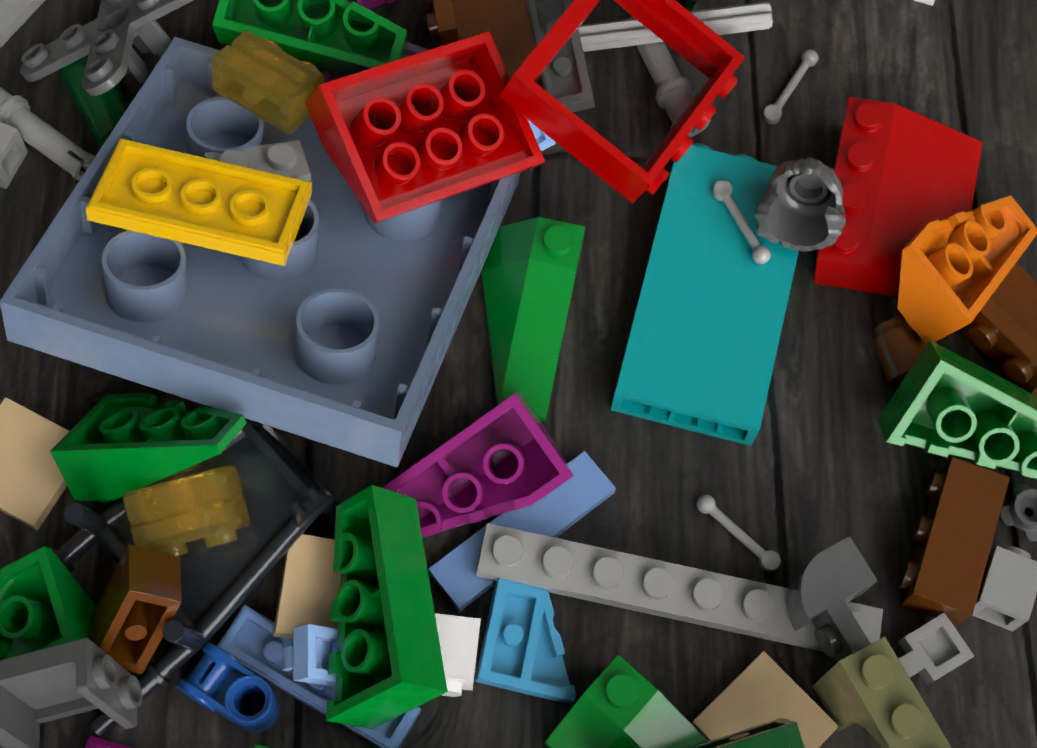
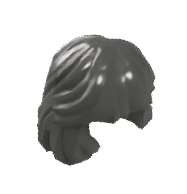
(802, 206)

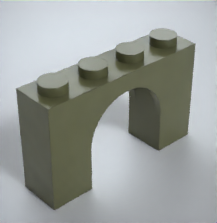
(880, 697)

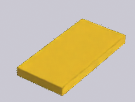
(200, 201)

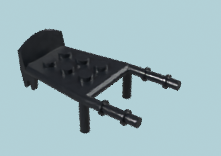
(281, 504)

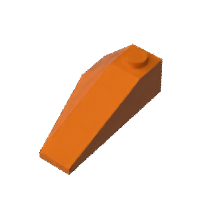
(959, 264)

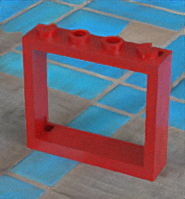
(678, 30)

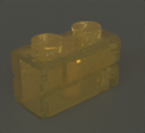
(265, 81)
(188, 510)

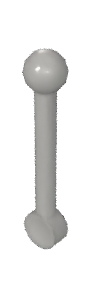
(773, 111)
(722, 192)
(768, 560)

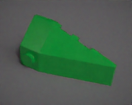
(41, 605)

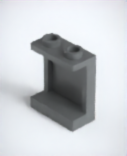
(62, 684)

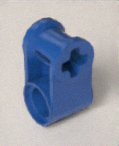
(222, 685)

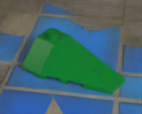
(527, 305)
(138, 441)
(623, 713)

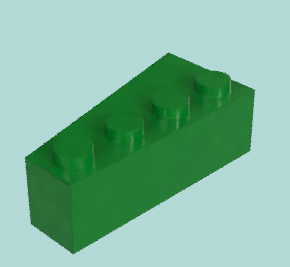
(327, 33)
(384, 612)

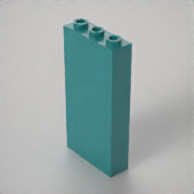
(705, 308)

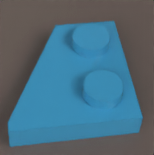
(522, 646)

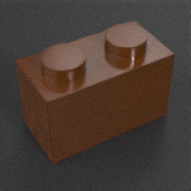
(137, 606)

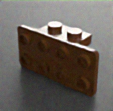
(504, 19)
(1008, 328)

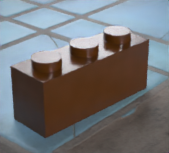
(953, 540)

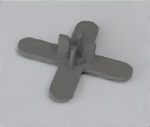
(107, 42)

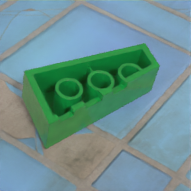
(963, 412)

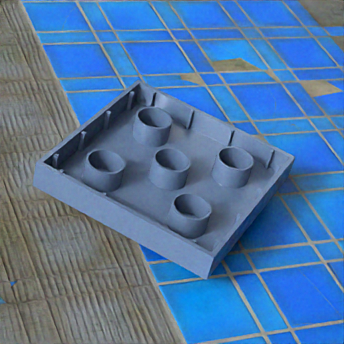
(316, 347)

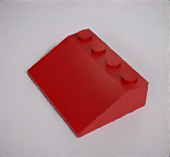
(423, 127)
(894, 179)

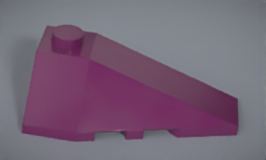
(485, 470)

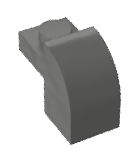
(821, 597)

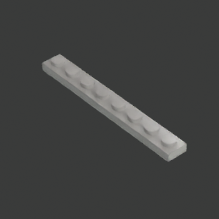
(651, 586)

